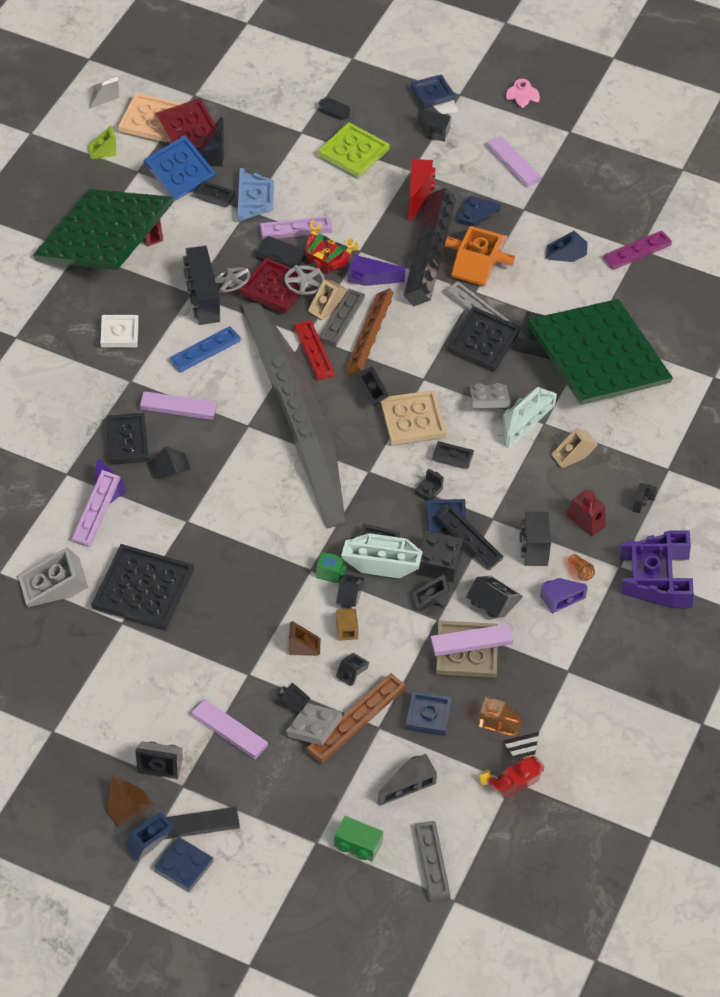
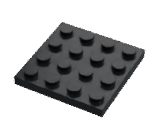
(143, 586)

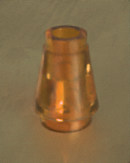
(582, 568)

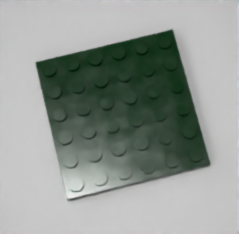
(103, 229)
(599, 351)

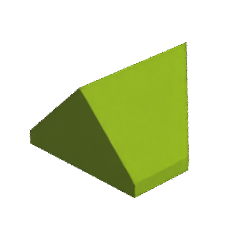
(103, 145)

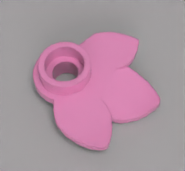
(523, 94)

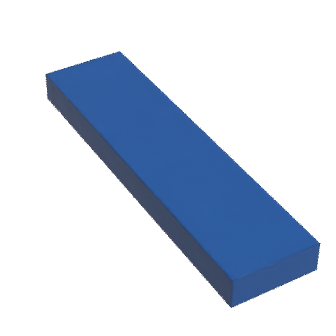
(205, 349)

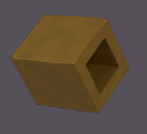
(347, 624)

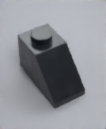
(434, 124)
(372, 385)
(349, 591)

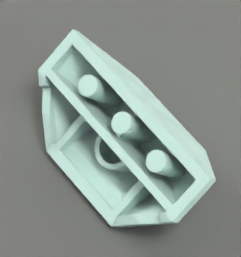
(526, 413)
(382, 555)

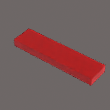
(314, 350)

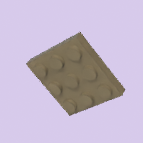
(469, 663)

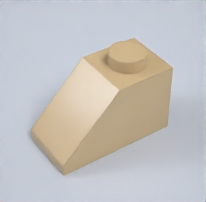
(327, 299)
(574, 448)

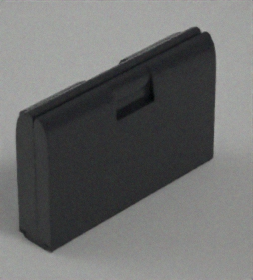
(280, 252)

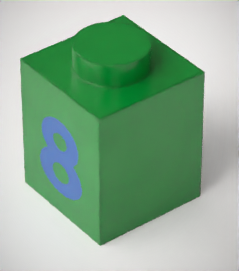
(330, 567)

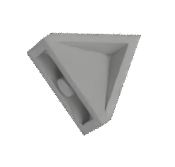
(104, 92)

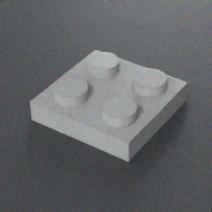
(489, 396)
(314, 724)

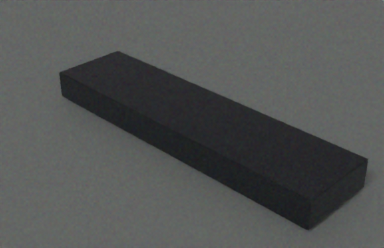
(473, 540)
(203, 822)

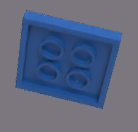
(179, 168)

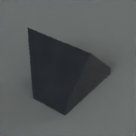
(168, 462)

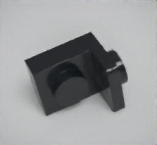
(430, 486)
(644, 493)
(351, 667)
(292, 697)

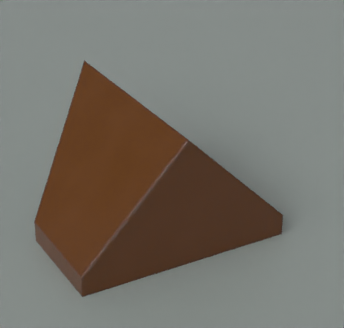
(303, 641)
(126, 801)

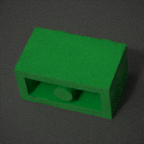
(358, 839)

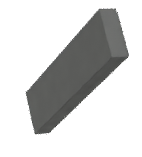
(342, 317)
(432, 861)

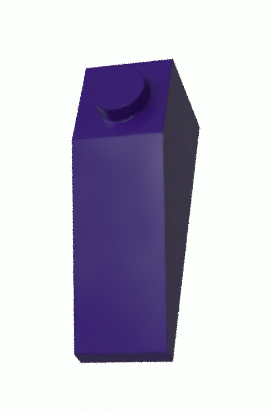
(374, 272)

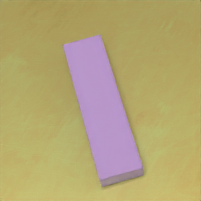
(514, 161)
(294, 228)
(178, 405)
(96, 508)
(471, 640)
(229, 729)

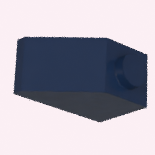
(567, 248)
(148, 836)

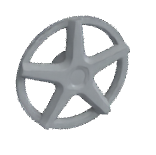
(232, 279)
(304, 280)

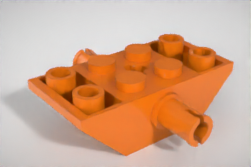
(478, 254)

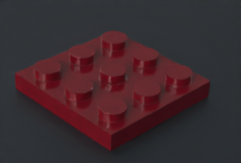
(187, 120)
(269, 286)

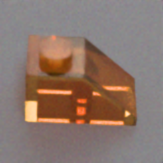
(499, 717)

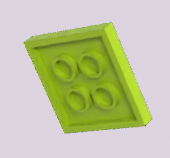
(353, 149)

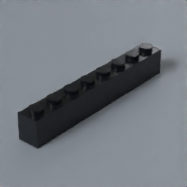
(429, 247)

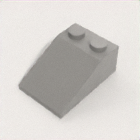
(53, 579)

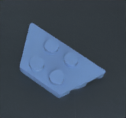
(254, 195)

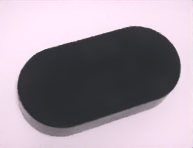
(334, 108)

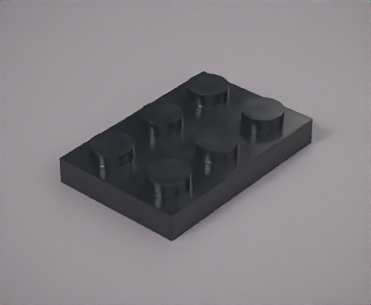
(127, 438)

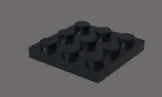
(483, 338)

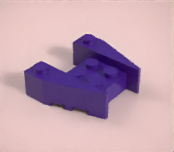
(653, 571)

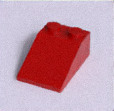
(420, 185)

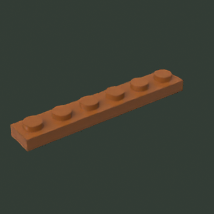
(369, 332)
(358, 717)

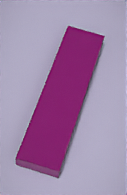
(637, 250)

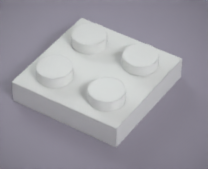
(119, 331)

